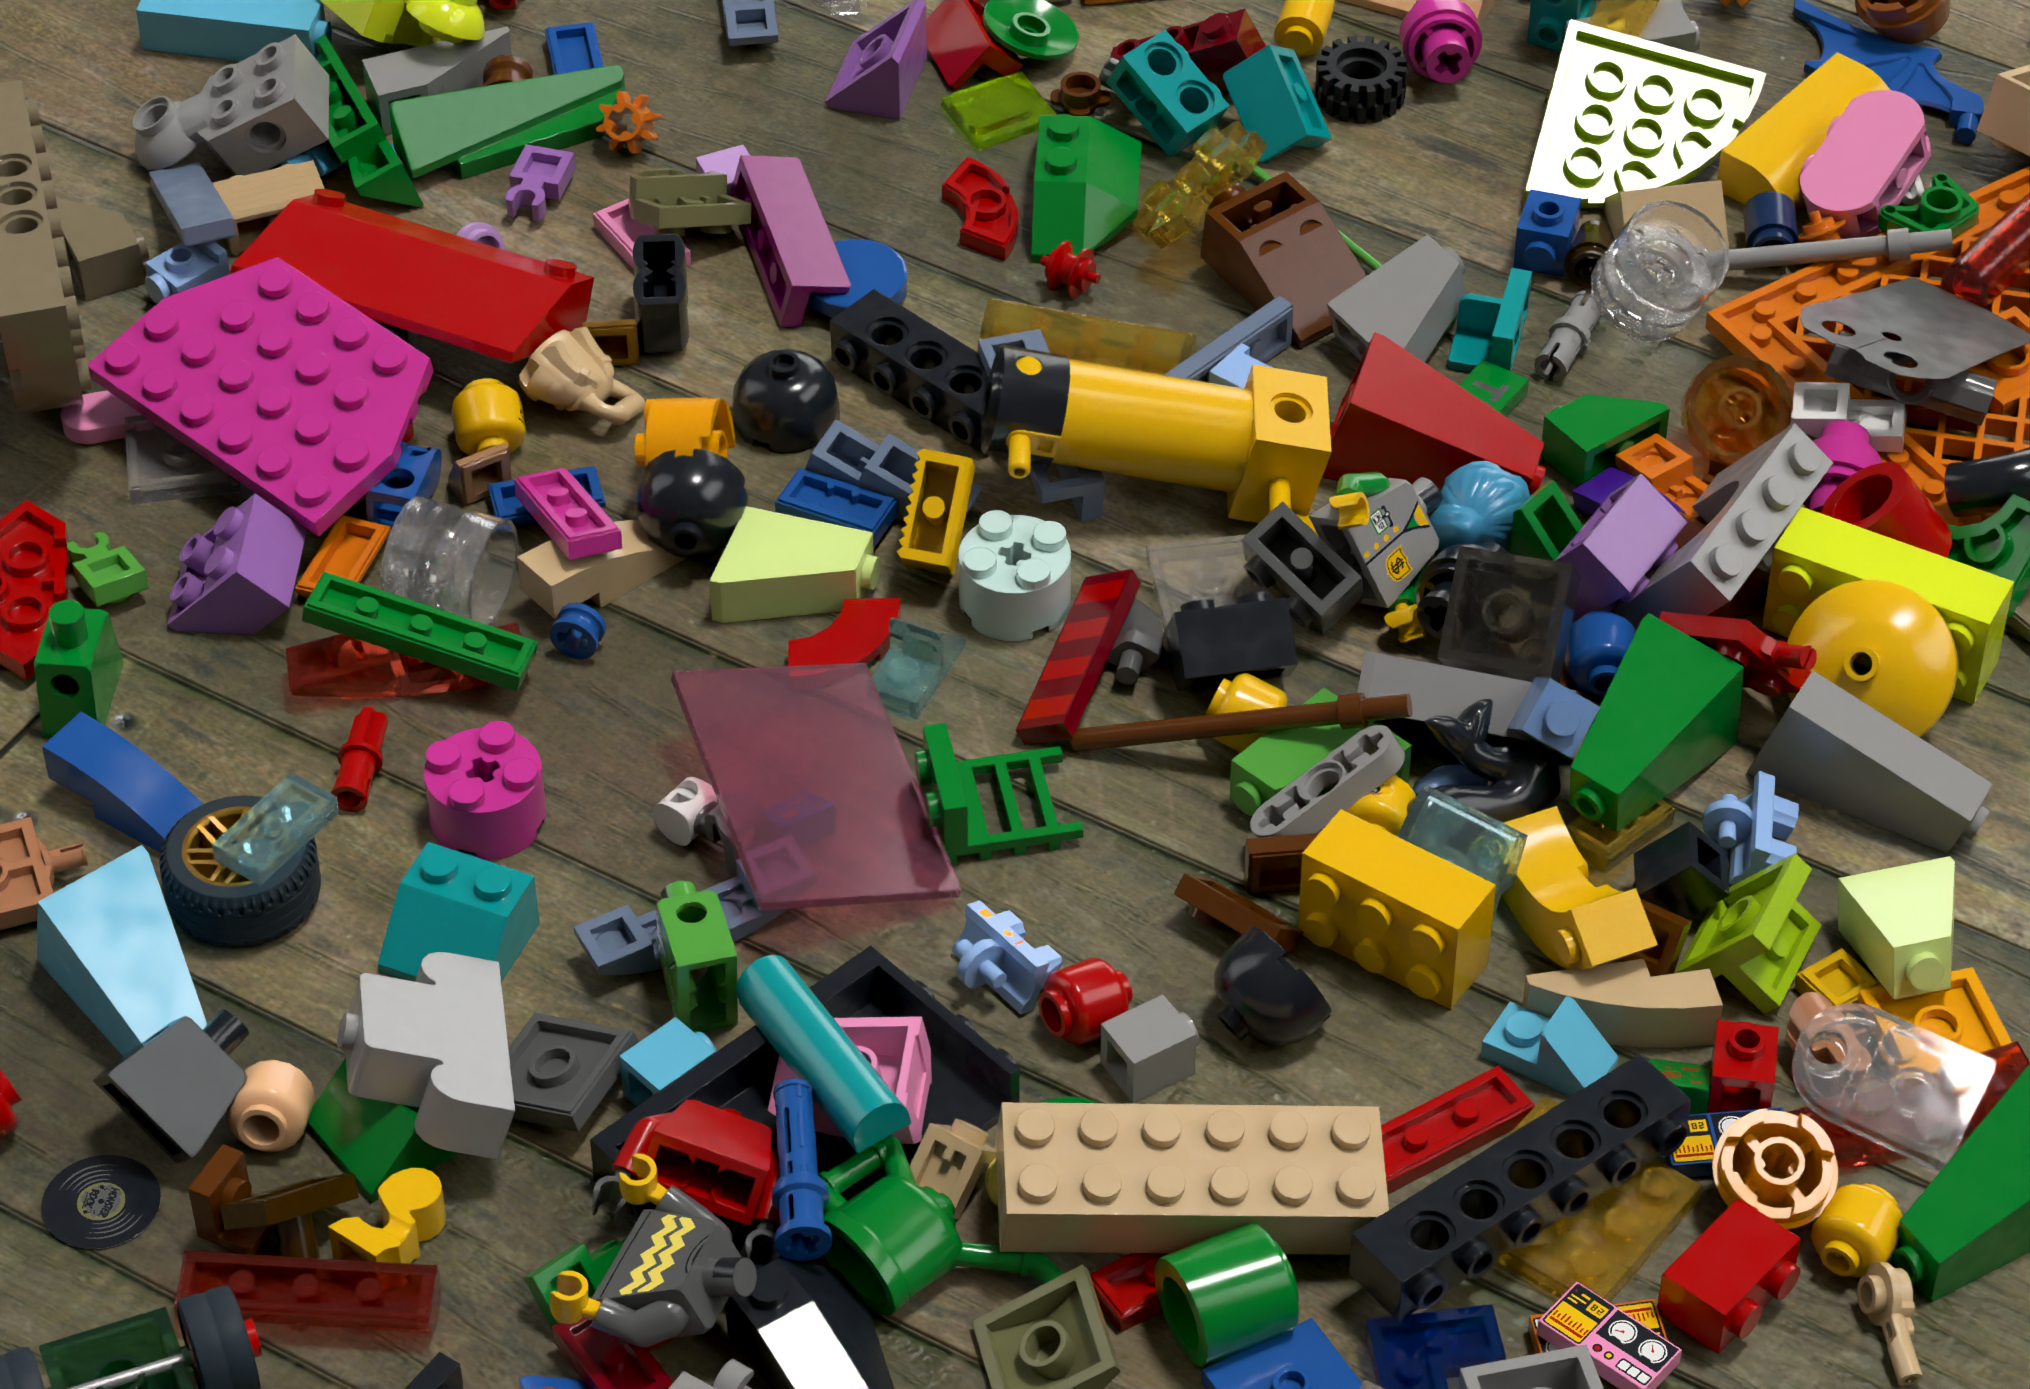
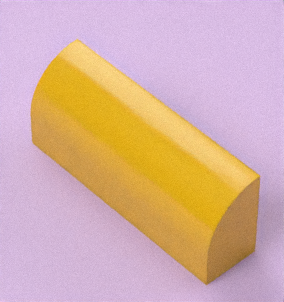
(1778, 143)

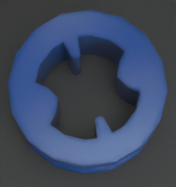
(577, 630)

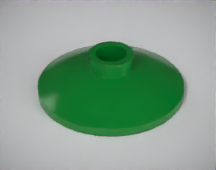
(1031, 28)

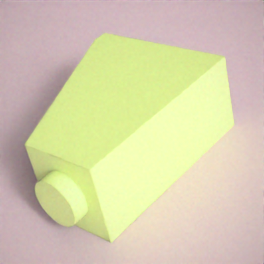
(790, 568)
(1902, 924)

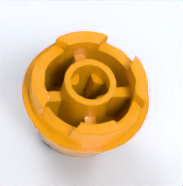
(1777, 1166)

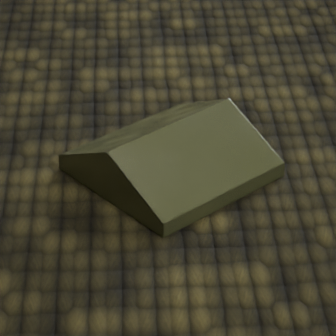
(1049, 1338)

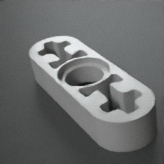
(1356, 766)

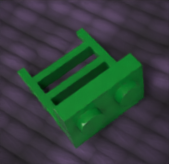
(955, 805)

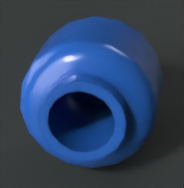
(1596, 650)

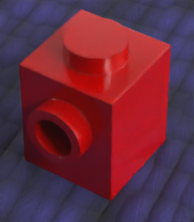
(1742, 1066)

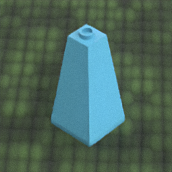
(118, 951)

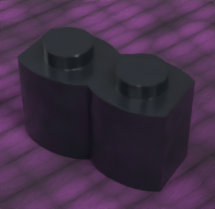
(660, 293)

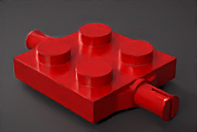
(1767, 663)

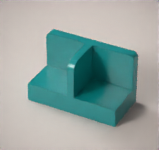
(1276, 101)
(1491, 325)

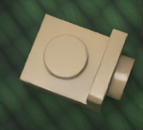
(952, 1160)

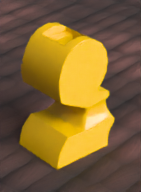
(410, 1214)

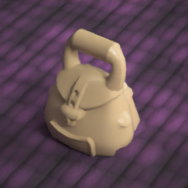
(578, 376)

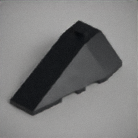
(807, 1330)

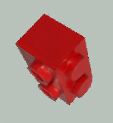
(1729, 1276)

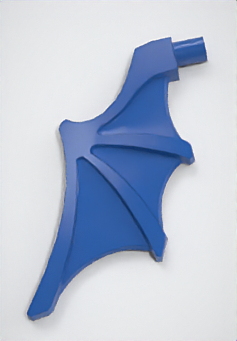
(1898, 64)

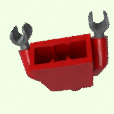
(711, 1158)

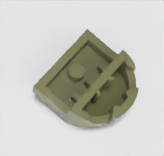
(678, 200)

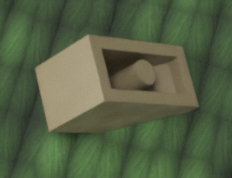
(101, 249)

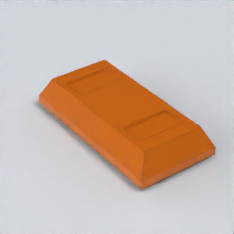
(344, 552)

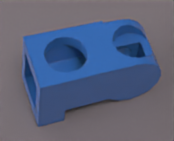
(414, 475)

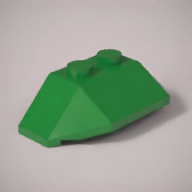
(1082, 183)

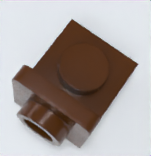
(221, 1182)

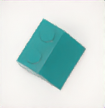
(458, 908)

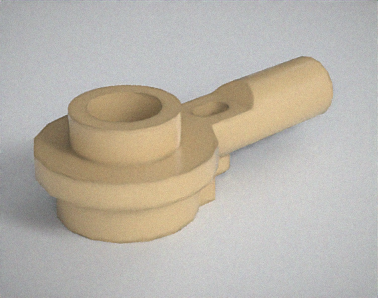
(1888, 1301)

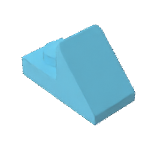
(1556, 1051)

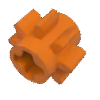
(617, 128)

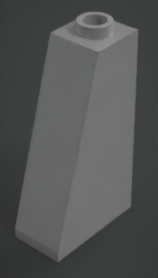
(1443, 689)
(1871, 768)

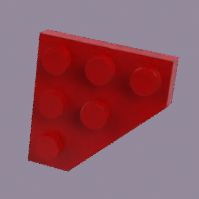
(31, 582)

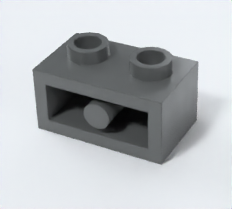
(1302, 568)

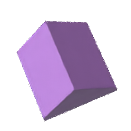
(883, 65)

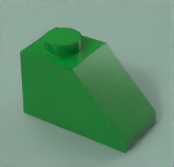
(1592, 429)

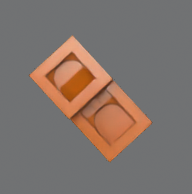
(1666, 469)

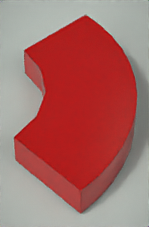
(987, 207)
(854, 637)

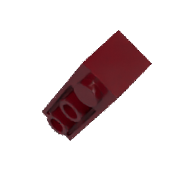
(1211, 44)

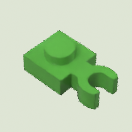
(106, 573)

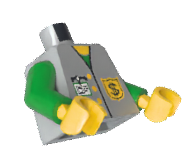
(1384, 537)

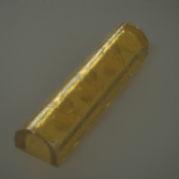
(1092, 337)

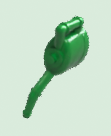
(903, 1235)

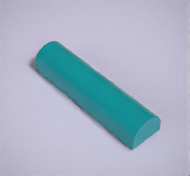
(820, 1052)

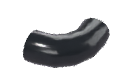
(1987, 483)

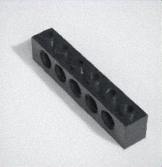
(1519, 1187)

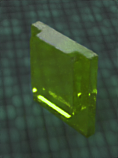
(997, 110)

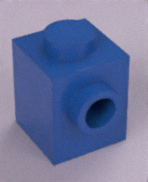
(1546, 232)

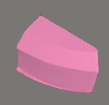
(899, 1054)

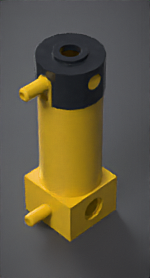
(1249, 442)

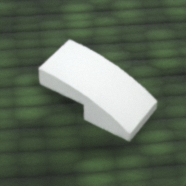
(1822, 403)

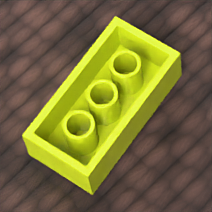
(1827, 552)

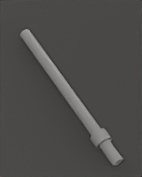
(1897, 245)

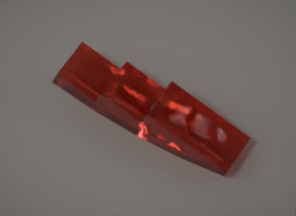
(357, 670)

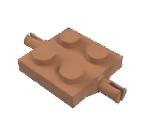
(29, 871)

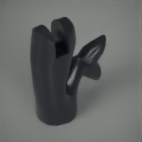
(1520, 774)

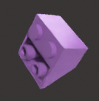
(1620, 545)
(238, 571)

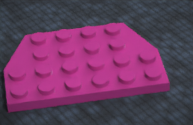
(273, 386)

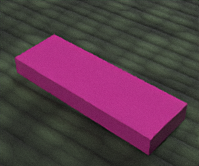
(568, 513)

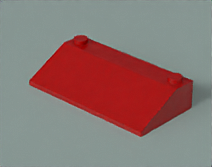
(425, 276)

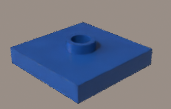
(1289, 1361)

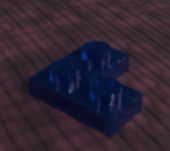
(1432, 1346)

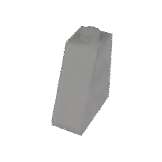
(1403, 299)

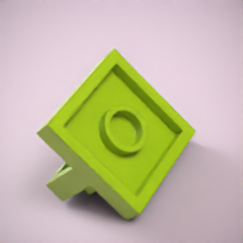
(1757, 934)

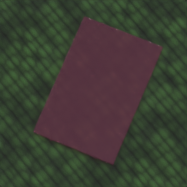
(814, 786)

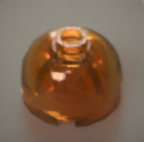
(1734, 408)

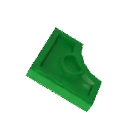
(1998, 546)

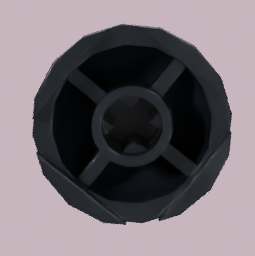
(785, 401)
(691, 502)
(1265, 993)

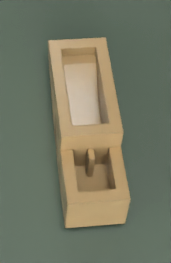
(603, 577)
(1631, 1005)

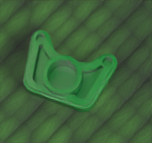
(1940, 208)

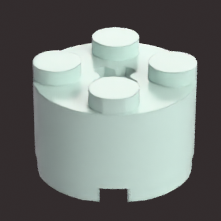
(1014, 575)

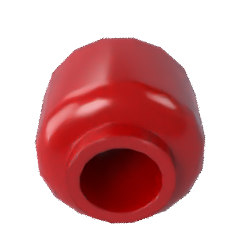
(1082, 998)

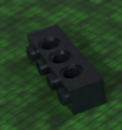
(912, 364)

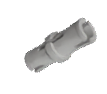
(1568, 337)

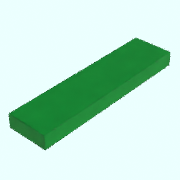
(420, 631)

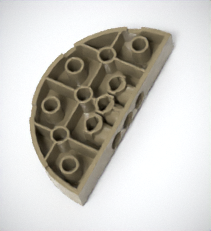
(36, 286)

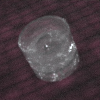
(1660, 271)
(451, 559)

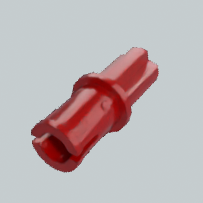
(360, 759)

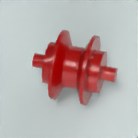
(1070, 269)

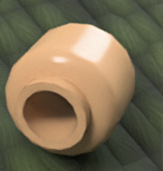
(271, 1106)

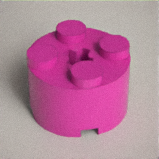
(485, 791)

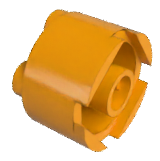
(684, 426)

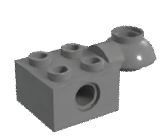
(246, 113)

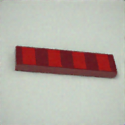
(1078, 657)

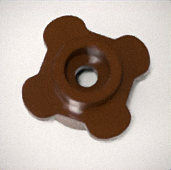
(1080, 94)

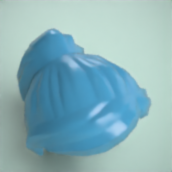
(1478, 505)

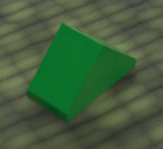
(1543, 524)

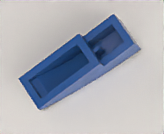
(119, 779)

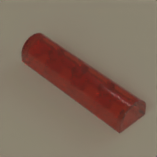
(1993, 258)
(319, 1290)

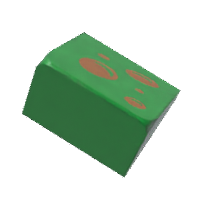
(1689, 1078)

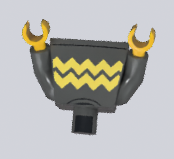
(666, 1275)

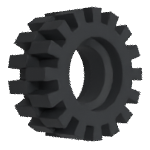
(1361, 79)

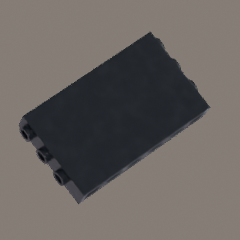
(966, 1071)

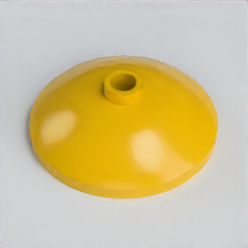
(1902, 634)

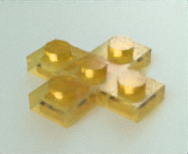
(1219, 163)

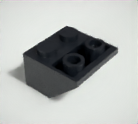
(1227, 640)

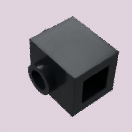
(1682, 872)

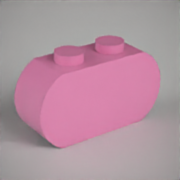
(1866, 161)

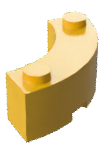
(1562, 909)

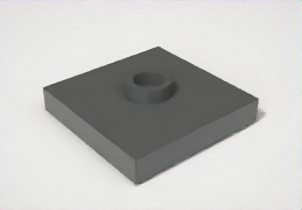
(564, 1069)

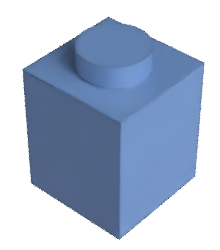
(1553, 717)

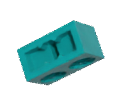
(1167, 93)

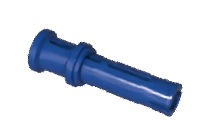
(799, 1191)

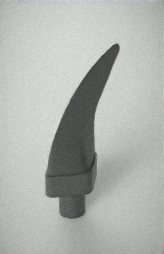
(1137, 643)

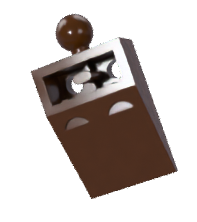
(1283, 245)

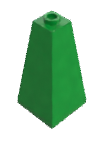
(1657, 726)
(1976, 1206)

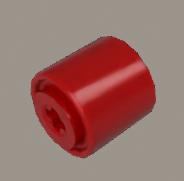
(1892, 505)

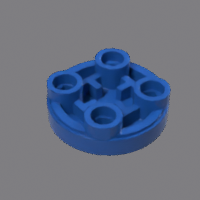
(868, 267)

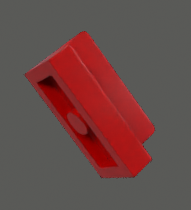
(963, 44)

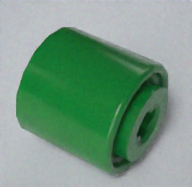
(1227, 1294)

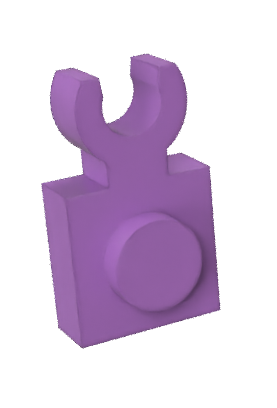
(537, 176)

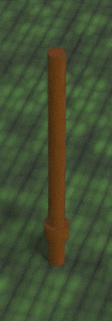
(1348, 711)

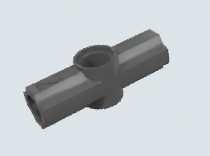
(1961, 396)

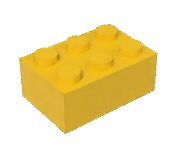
(1396, 909)

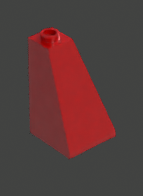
(1419, 424)

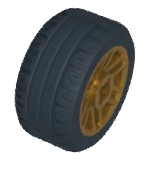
(220, 903)

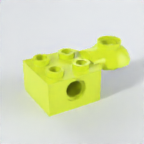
(412, 20)

